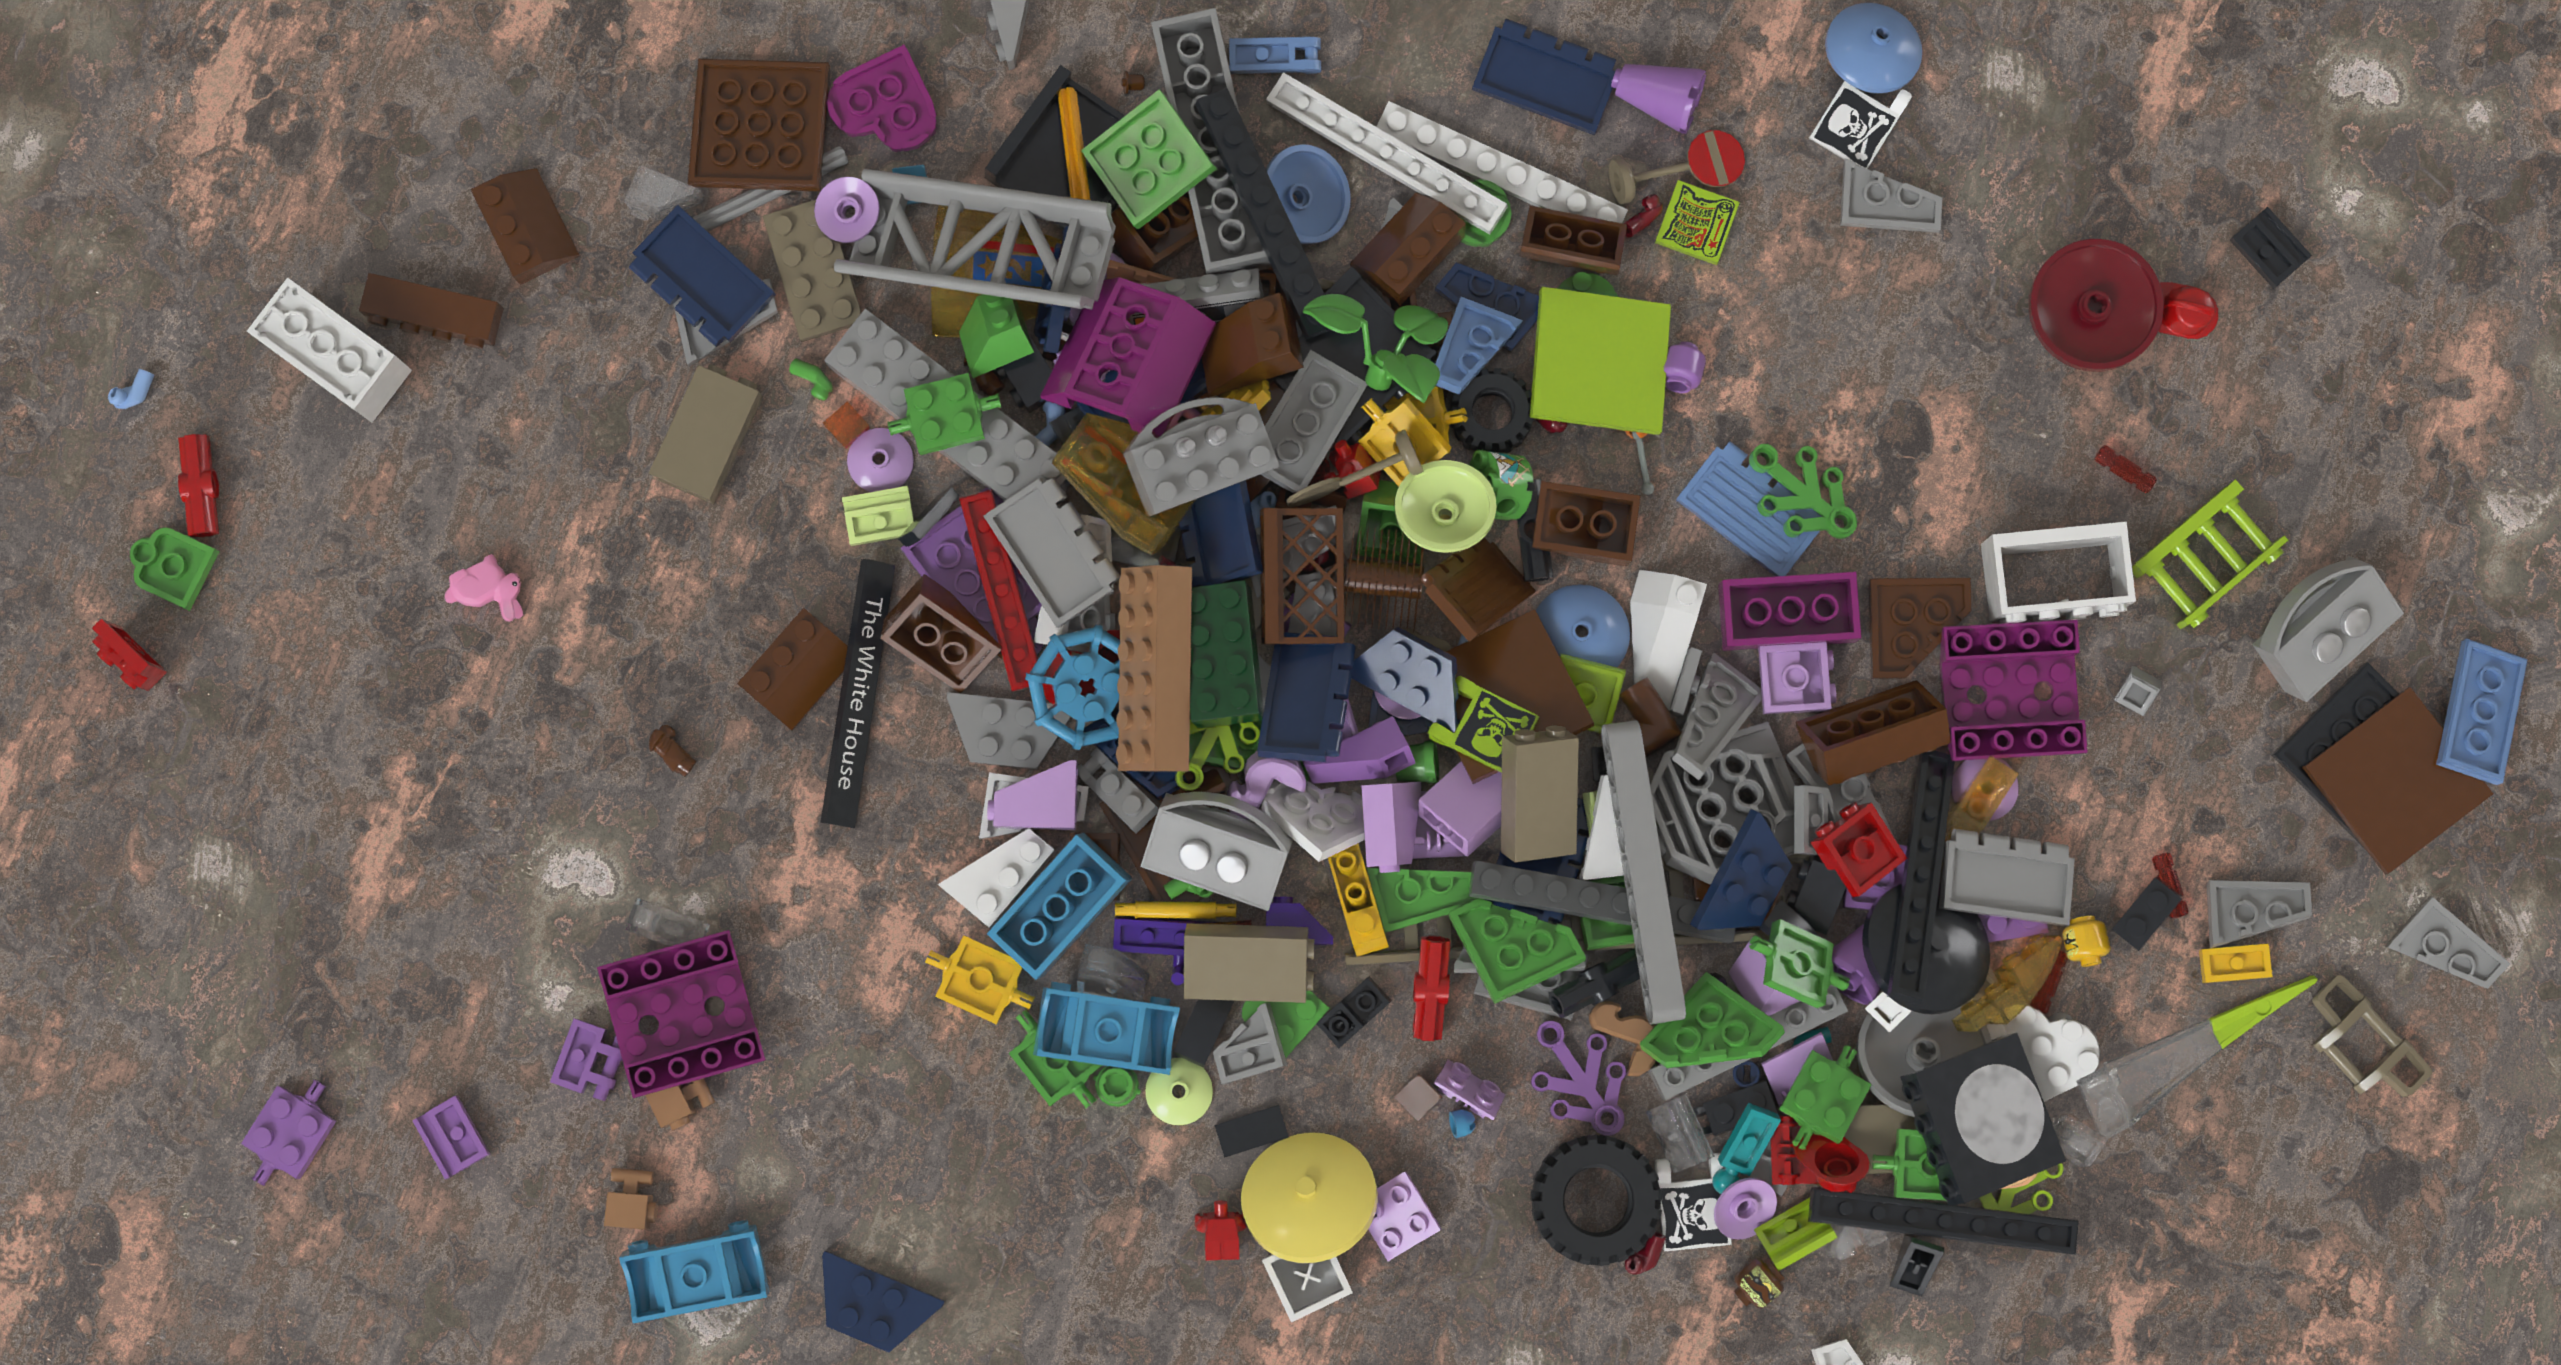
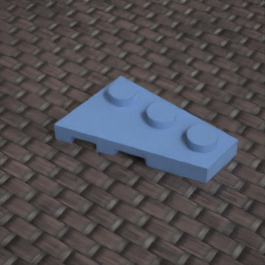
(1472, 342)

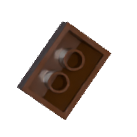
(525, 223)
(1573, 240)
(1409, 247)
(796, 669)

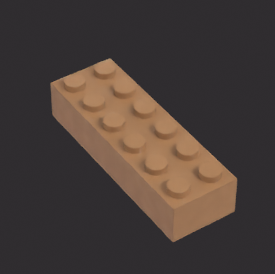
(1154, 668)

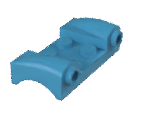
(1106, 1029)
(694, 1273)

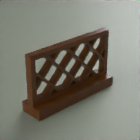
(1272, 577)

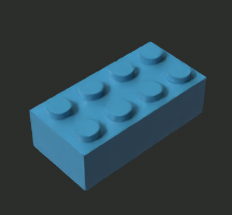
(1059, 905)

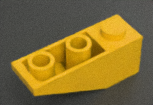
(1358, 901)

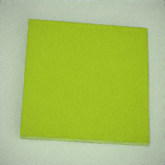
(1600, 360)

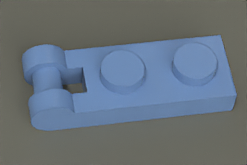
(1274, 55)

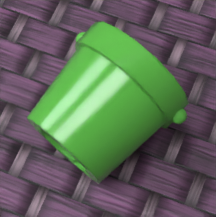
(1426, 766)
(1116, 1085)

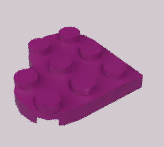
(884, 100)

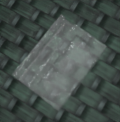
(1680, 1133)

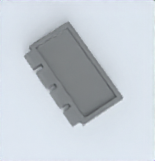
(1049, 551)
(2007, 881)

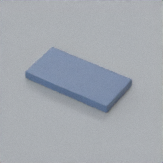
(2482, 712)

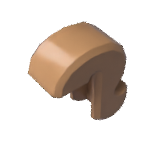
(1633, 1029)

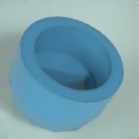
(1461, 1123)

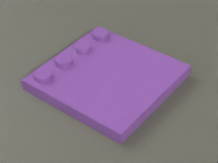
(949, 560)

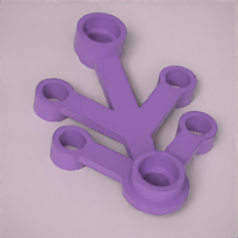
(1583, 1083)

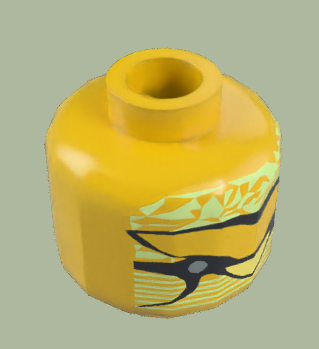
(2086, 940)

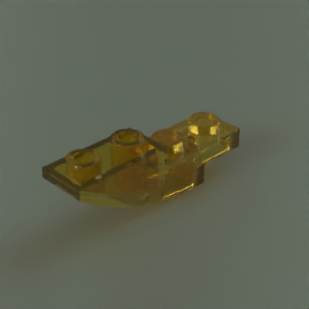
(1980, 798)
(2017, 984)

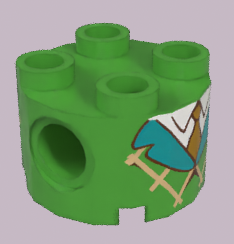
(1509, 480)

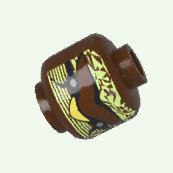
(1758, 1283)

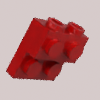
(122, 650)
(1858, 847)

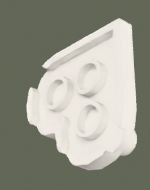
(1316, 818)
(2056, 1050)

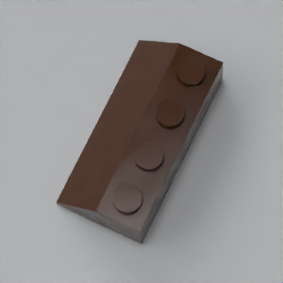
(1874, 732)

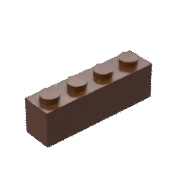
(431, 310)

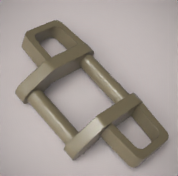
(2340, 1026)

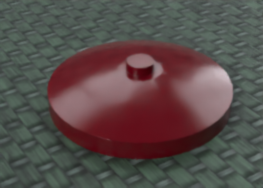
(2096, 305)

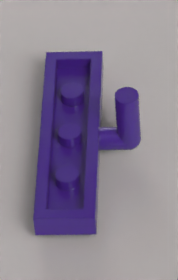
(1153, 937)

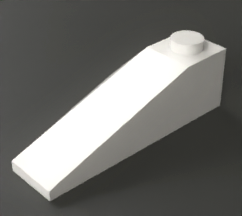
(1663, 622)

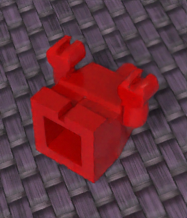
(1349, 460)
(1221, 1232)

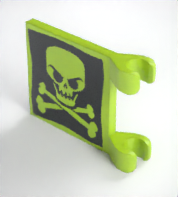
(1483, 725)

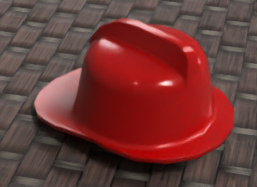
(2187, 311)
(1834, 1165)

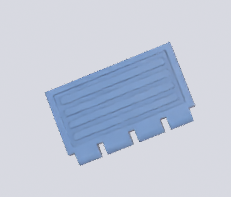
(1727, 500)

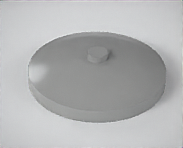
(1910, 1047)

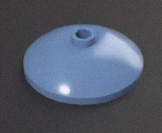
(1866, 59)
(1319, 189)
(1587, 607)

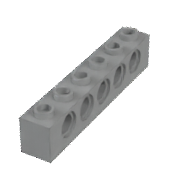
(1795, 1021)

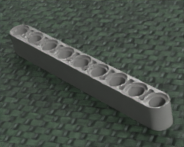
(1643, 872)

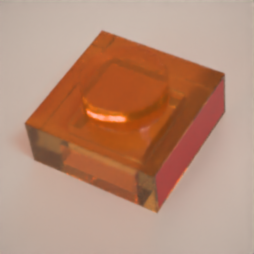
(846, 425)

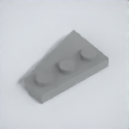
(1884, 203)

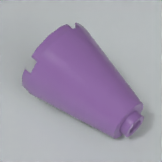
(1662, 92)
(1850, 962)

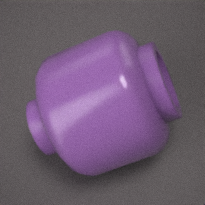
(1684, 367)

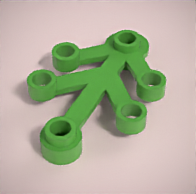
(1806, 493)

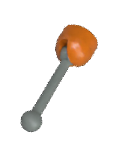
(1647, 487)

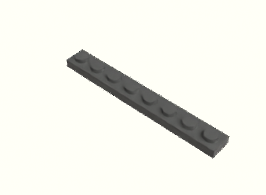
(1577, 898)

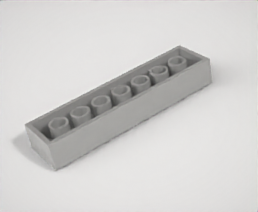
(1194, 67)
(885, 363)

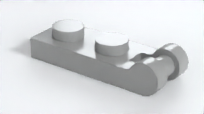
(1117, 791)

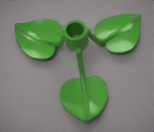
(1411, 372)

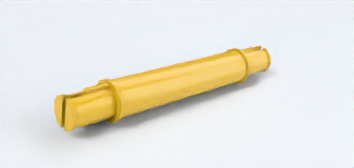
(1162, 909)

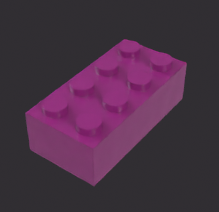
(1789, 610)

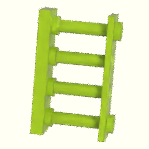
(2178, 544)

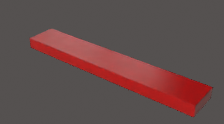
(1000, 590)

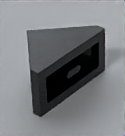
(1915, 1265)

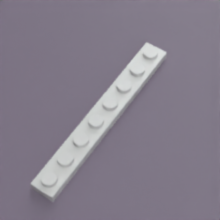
(1386, 153)
(1492, 165)

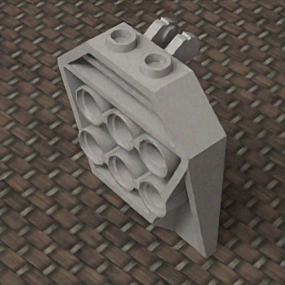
(1689, 834)

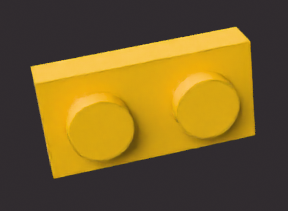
(2235, 963)

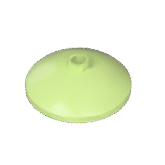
(1448, 490)

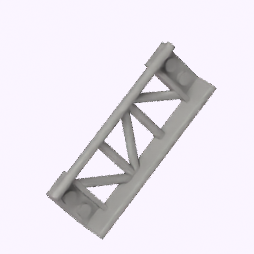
(1074, 278)

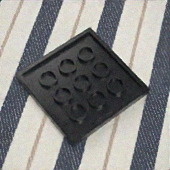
(2343, 711)

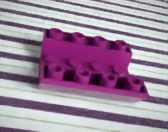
(1150, 357)
(2007, 666)
(674, 990)

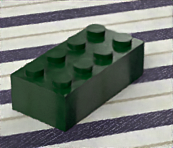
(1224, 656)

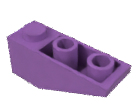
(1366, 755)

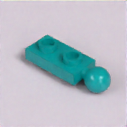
(1745, 1145)

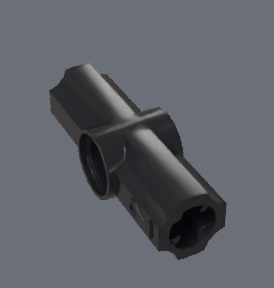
(1535, 562)
(1595, 984)

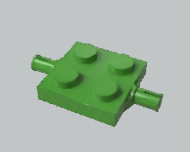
(944, 414)
(1798, 963)
(1051, 1076)
(1825, 1097)
(1910, 1167)

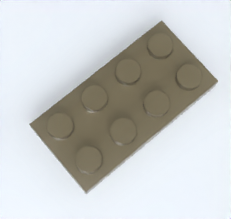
(805, 257)

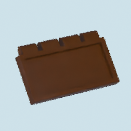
(1476, 587)

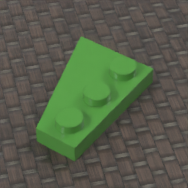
(1417, 895)

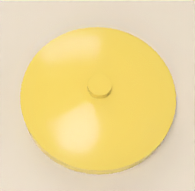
(1309, 1197)

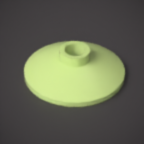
(1189, 1107)

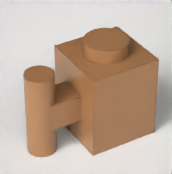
(674, 1104)
(629, 1207)

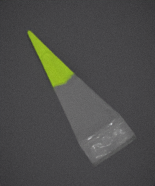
(2141, 1078)

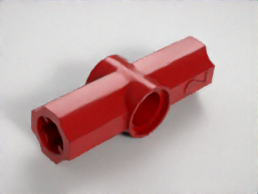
(198, 485)
(1431, 987)

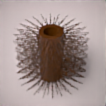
(1384, 579)

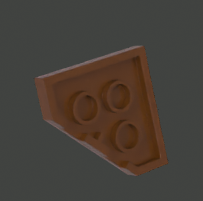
(1910, 618)

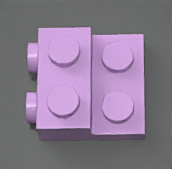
(1796, 678)

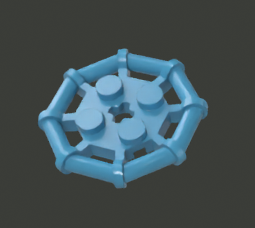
(1067, 689)

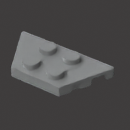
(1002, 730)

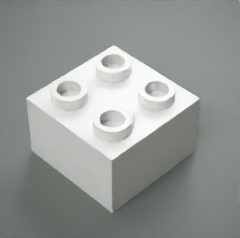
(1306, 1285)

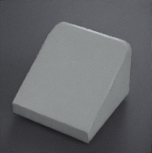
(2138, 690)

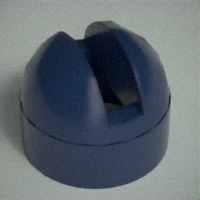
(1739, 1073)

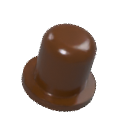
(1132, 82)

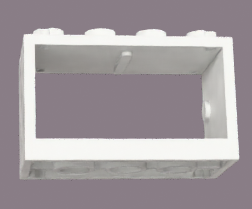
(329, 350)
(2110, 534)

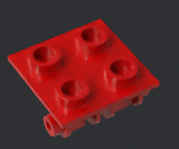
(1785, 1164)

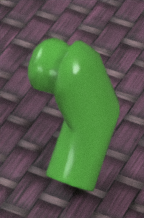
(814, 374)
(1177, 887)

